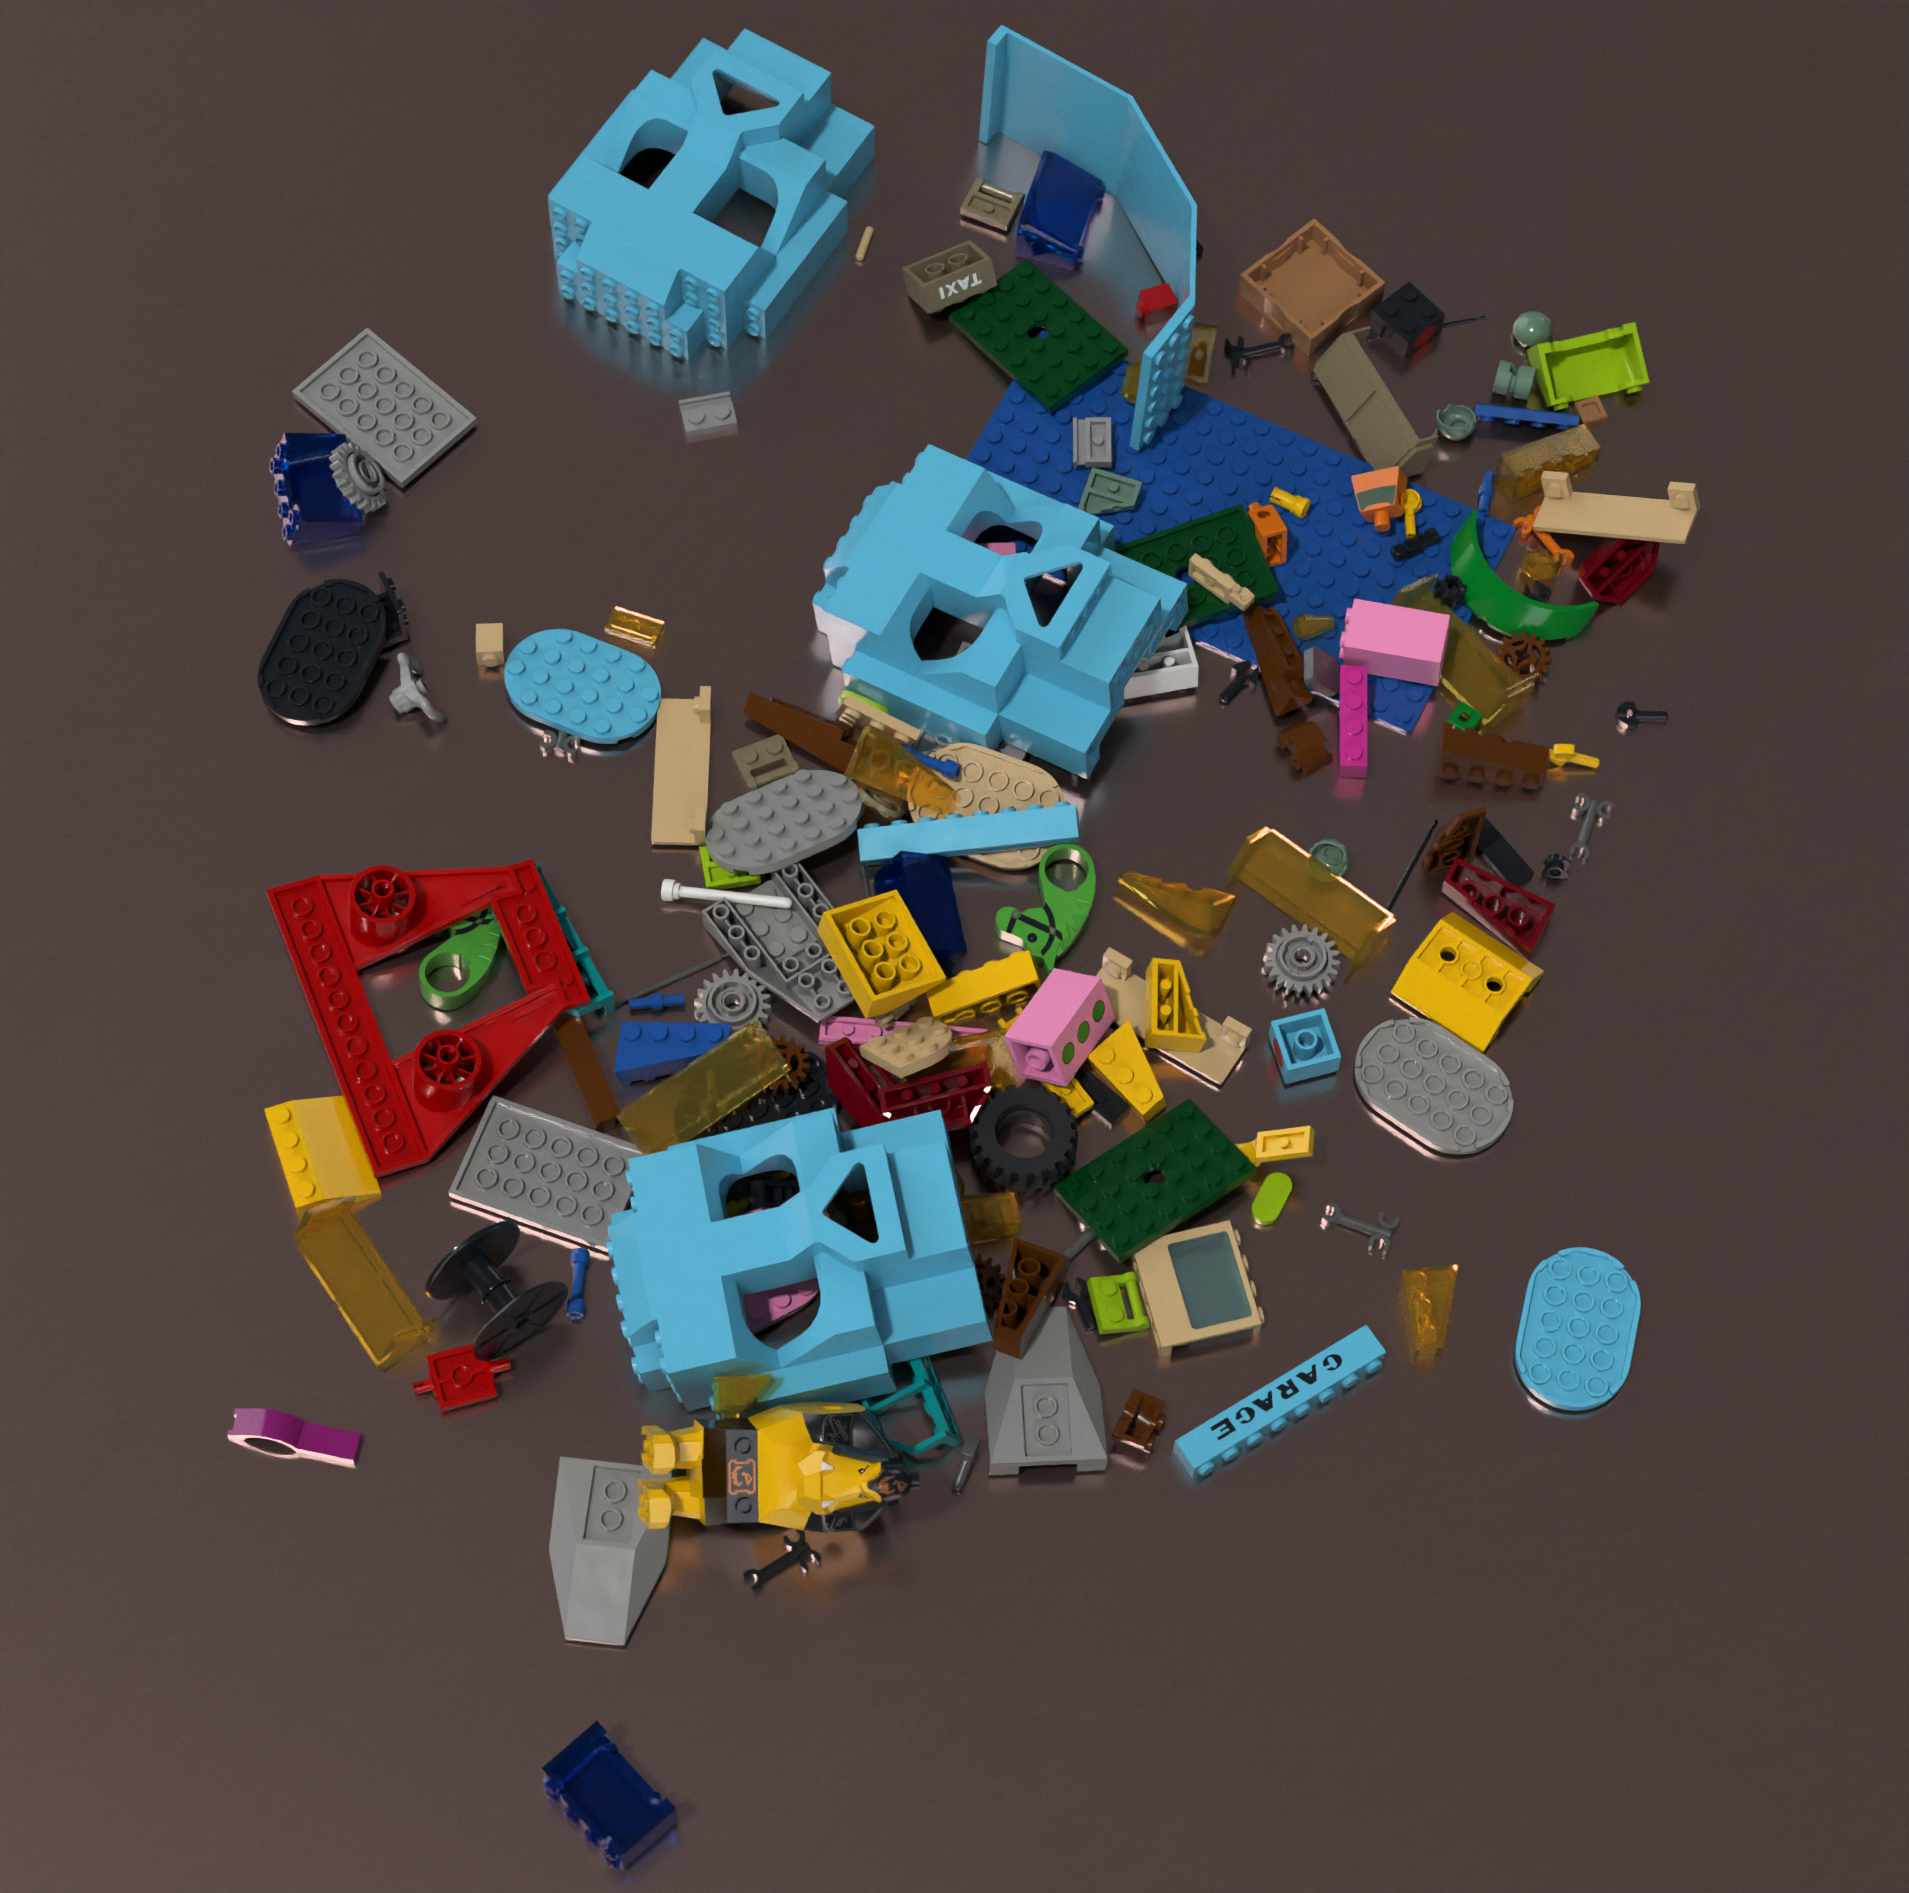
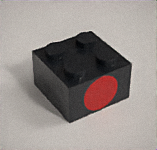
(1406, 320)

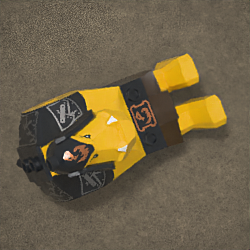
(782, 1467)

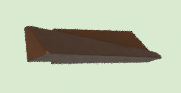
(1277, 658)
(806, 729)

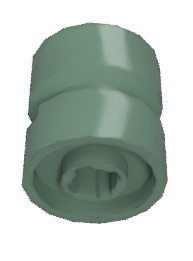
(1514, 380)

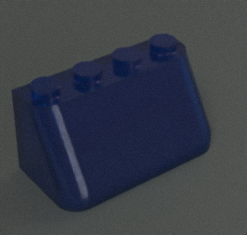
(930, 898)

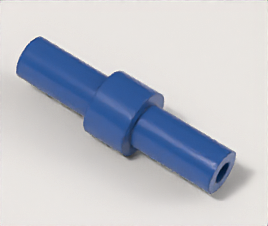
(1486, 493)
(656, 1001)

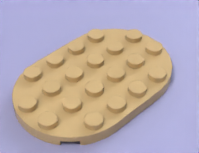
(992, 783)

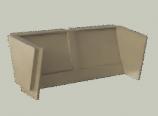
(1370, 407)

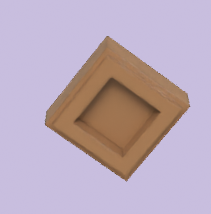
(1590, 411)

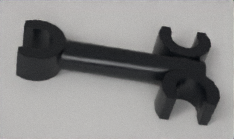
(1243, 356)
(799, 1551)

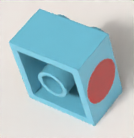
(1304, 1046)

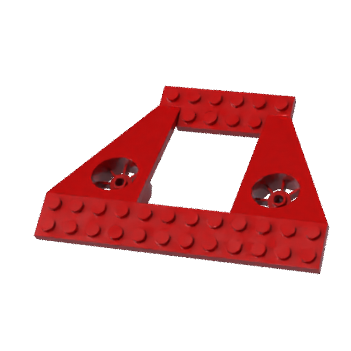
(329, 938)

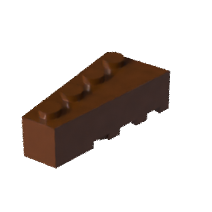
(1490, 759)
(1028, 1291)

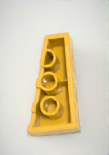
(986, 988)

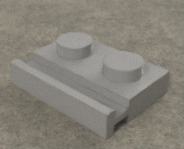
(708, 414)
(1092, 442)

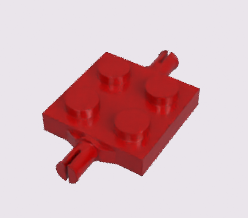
(460, 1378)

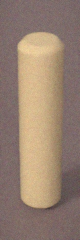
(863, 246)

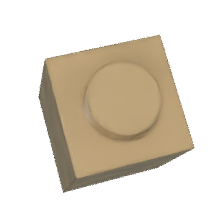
(490, 644)

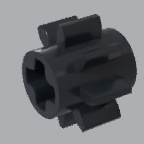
(1450, 590)

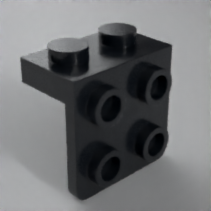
(394, 609)

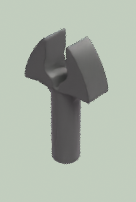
(968, 1454)

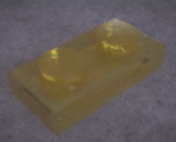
(634, 627)

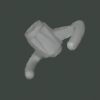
(413, 691)

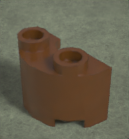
(1306, 745)
(1139, 1421)

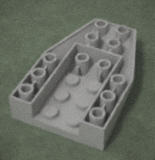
(783, 944)
(1045, 1403)
(602, 1550)

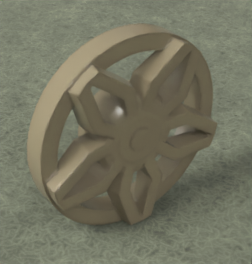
(882, 803)

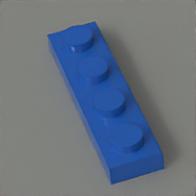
(1536, 417)

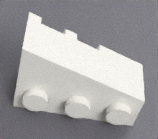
(1168, 670)

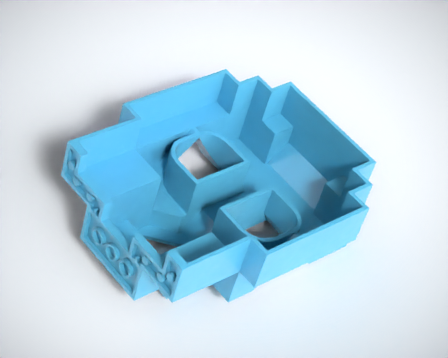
(654, 252)
(1019, 681)
(881, 1302)

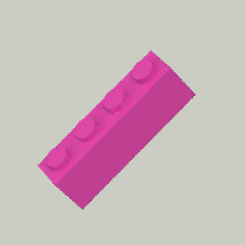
(1352, 721)

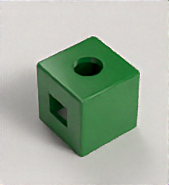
(1460, 722)

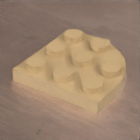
(858, 713)
(910, 1047)

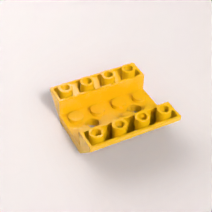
(1456, 990)

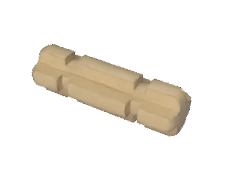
(885, 1020)

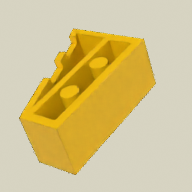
(1169, 1011)
(1128, 1073)

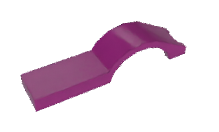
(296, 1433)

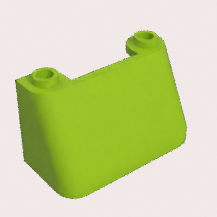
(1589, 366)

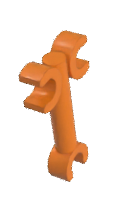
(1544, 536)

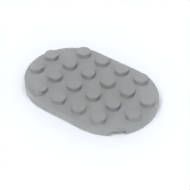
(784, 822)
(1433, 1085)

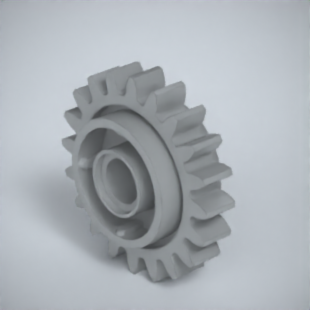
(358, 477)
(1284, 968)
(732, 989)

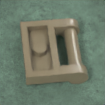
(990, 209)
(761, 757)

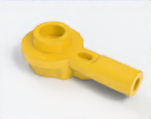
(1412, 505)

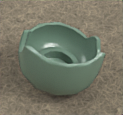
(1532, 329)
(1456, 422)
(1332, 855)

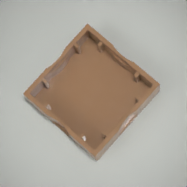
(1311, 287)

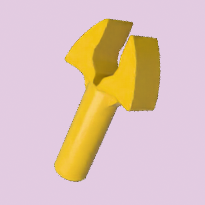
(1565, 753)

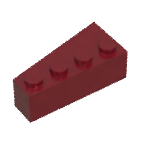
(1499, 905)

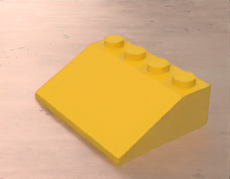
(880, 952)
(320, 1152)

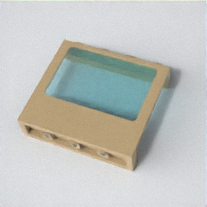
(1196, 1286)

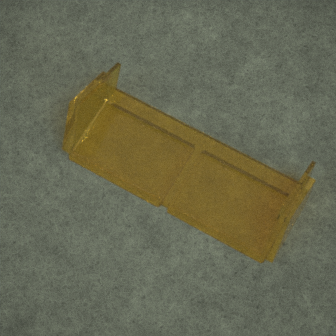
(1469, 665)
(1312, 894)
(704, 1090)
(360, 1283)

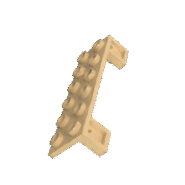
(1617, 515)
(682, 770)
(1127, 998)

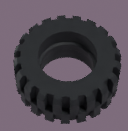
(1031, 1107)

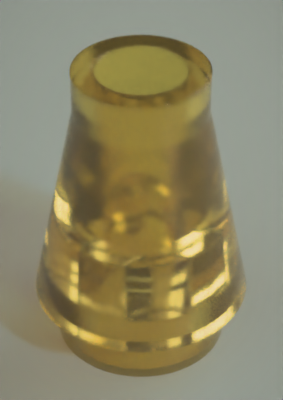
(1308, 625)

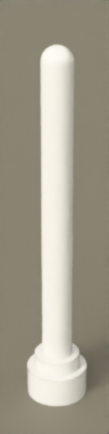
(672, 890)

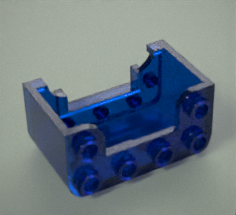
(607, 1797)

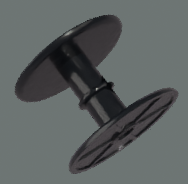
(476, 1265)

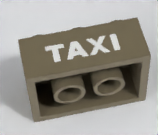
(949, 277)

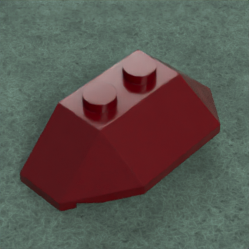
(1618, 568)
(856, 1082)
(956, 1093)

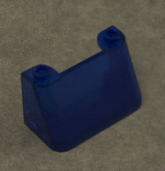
(1057, 212)

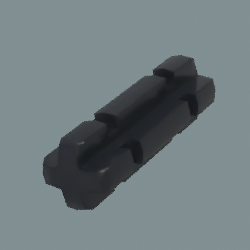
(1414, 544)

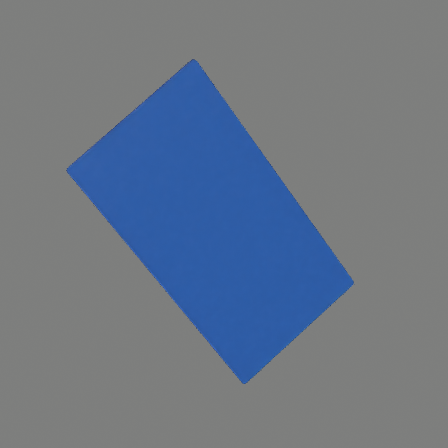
(1222, 458)

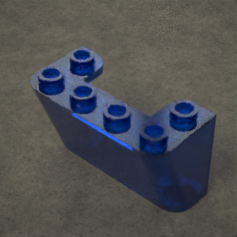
(307, 492)

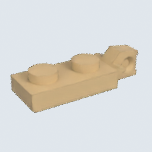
(1218, 583)

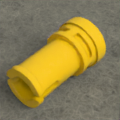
(1295, 504)

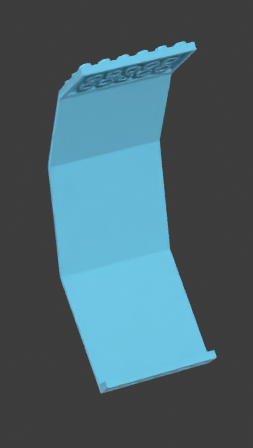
(1102, 130)

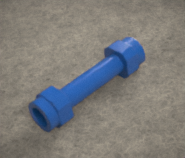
(948, 769)
(576, 1304)

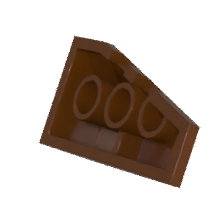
(1453, 840)

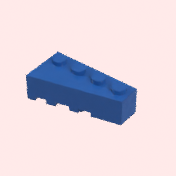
(663, 1047)

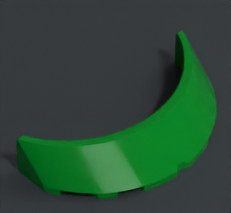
(1503, 606)

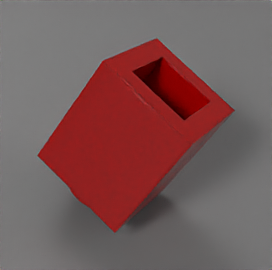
(1156, 304)

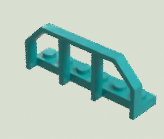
(600, 996)
(935, 1404)

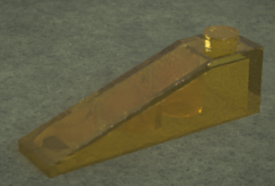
(893, 770)

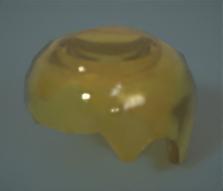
(1540, 565)

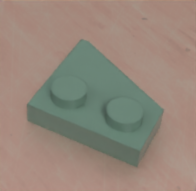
(1109, 493)

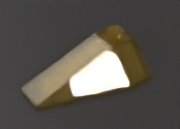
(1193, 910)

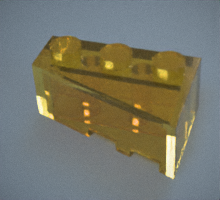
(1426, 1309)

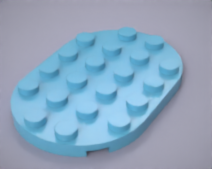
(582, 686)
(1577, 1329)

